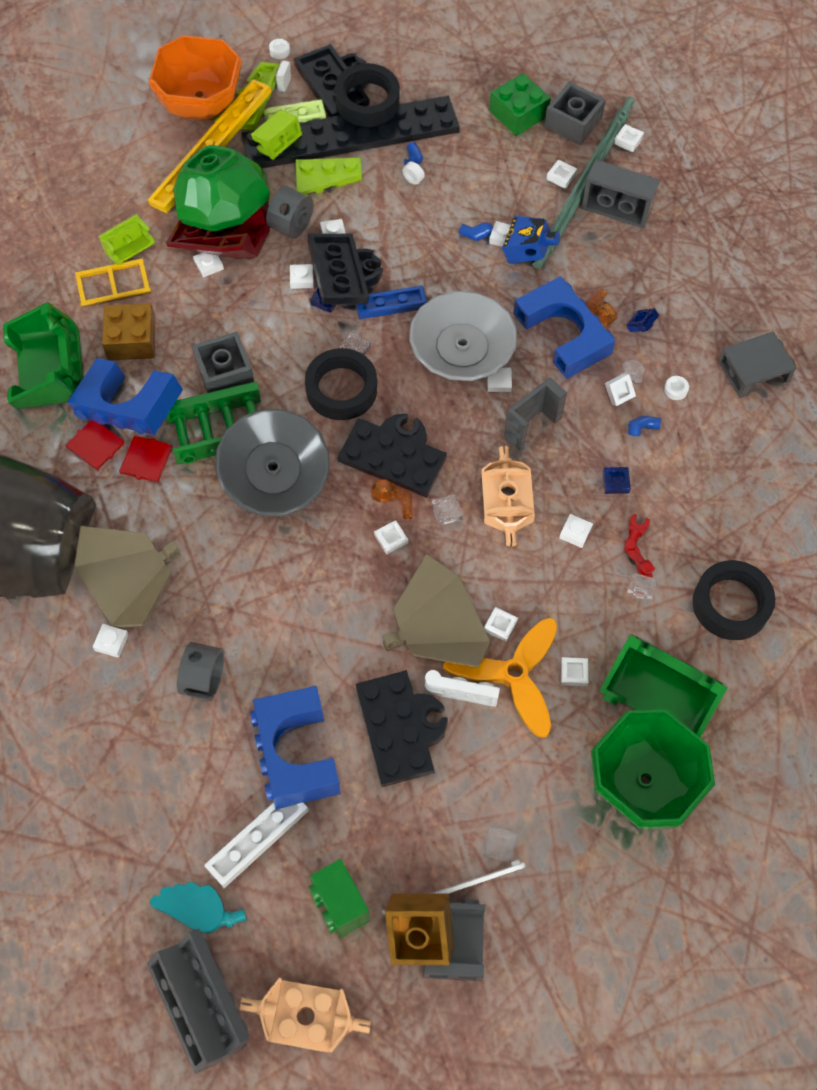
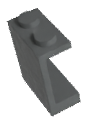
(756, 362)
(545, 398)
(468, 942)

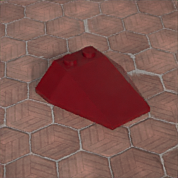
(232, 242)

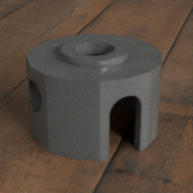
(289, 222)
(200, 671)

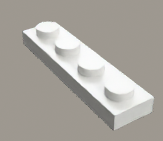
(253, 842)

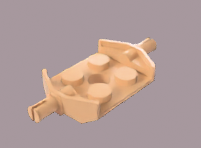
(506, 511)
(280, 1016)

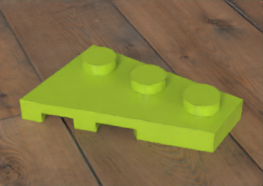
(323, 173)

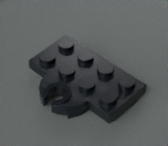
(321, 70)
(343, 269)
(394, 453)
(400, 727)

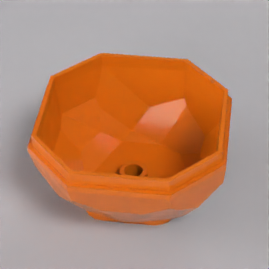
(195, 76)

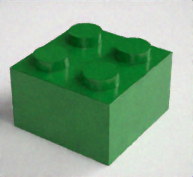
(519, 104)
(340, 898)

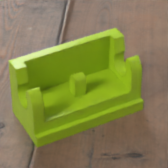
(277, 133)
(126, 239)

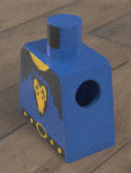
(528, 239)

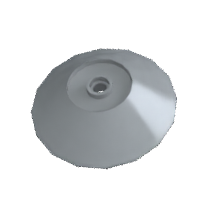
(466, 320)

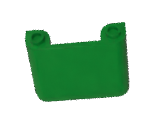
(46, 356)
(657, 680)

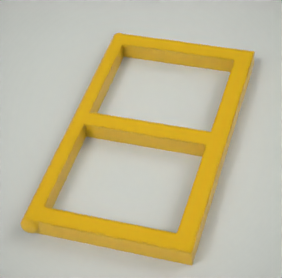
(139, 262)

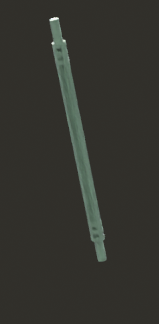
(579, 189)

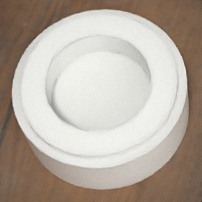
(279, 49)
(413, 173)
(676, 387)

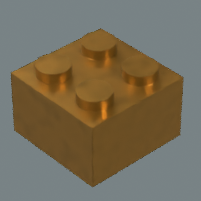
(129, 331)
(420, 929)

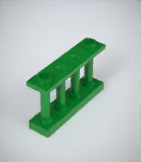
(202, 406)

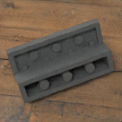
(198, 1002)

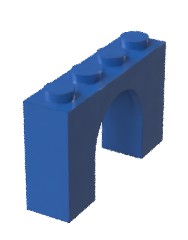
(560, 300)
(142, 413)
(291, 782)

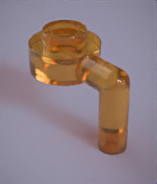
(604, 310)
(386, 491)

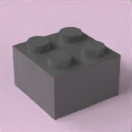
(574, 113)
(222, 362)

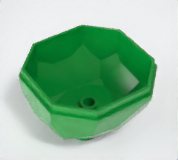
(219, 189)
(664, 752)

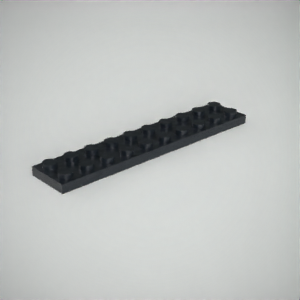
(337, 136)

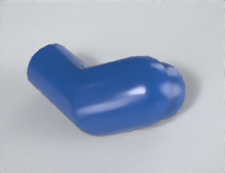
(415, 154)
(478, 232)
(643, 422)

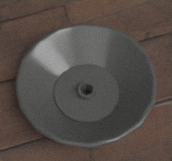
(278, 440)

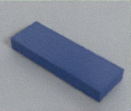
(392, 302)

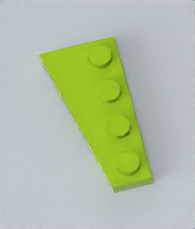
(266, 74)

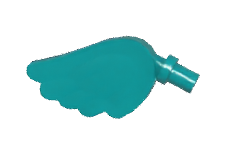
(196, 907)

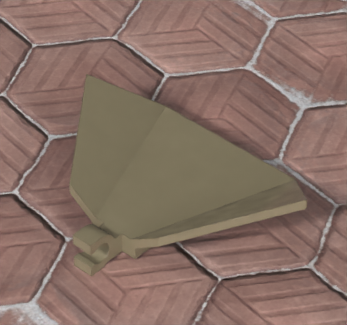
(123, 572)
(438, 618)

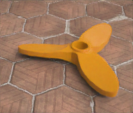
(523, 691)

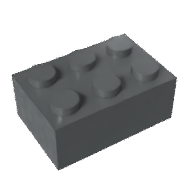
(620, 193)

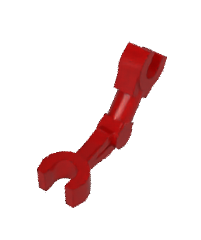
(644, 566)

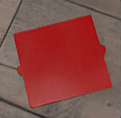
(95, 444)
(146, 458)

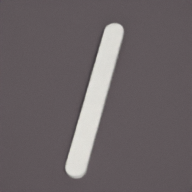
(516, 865)

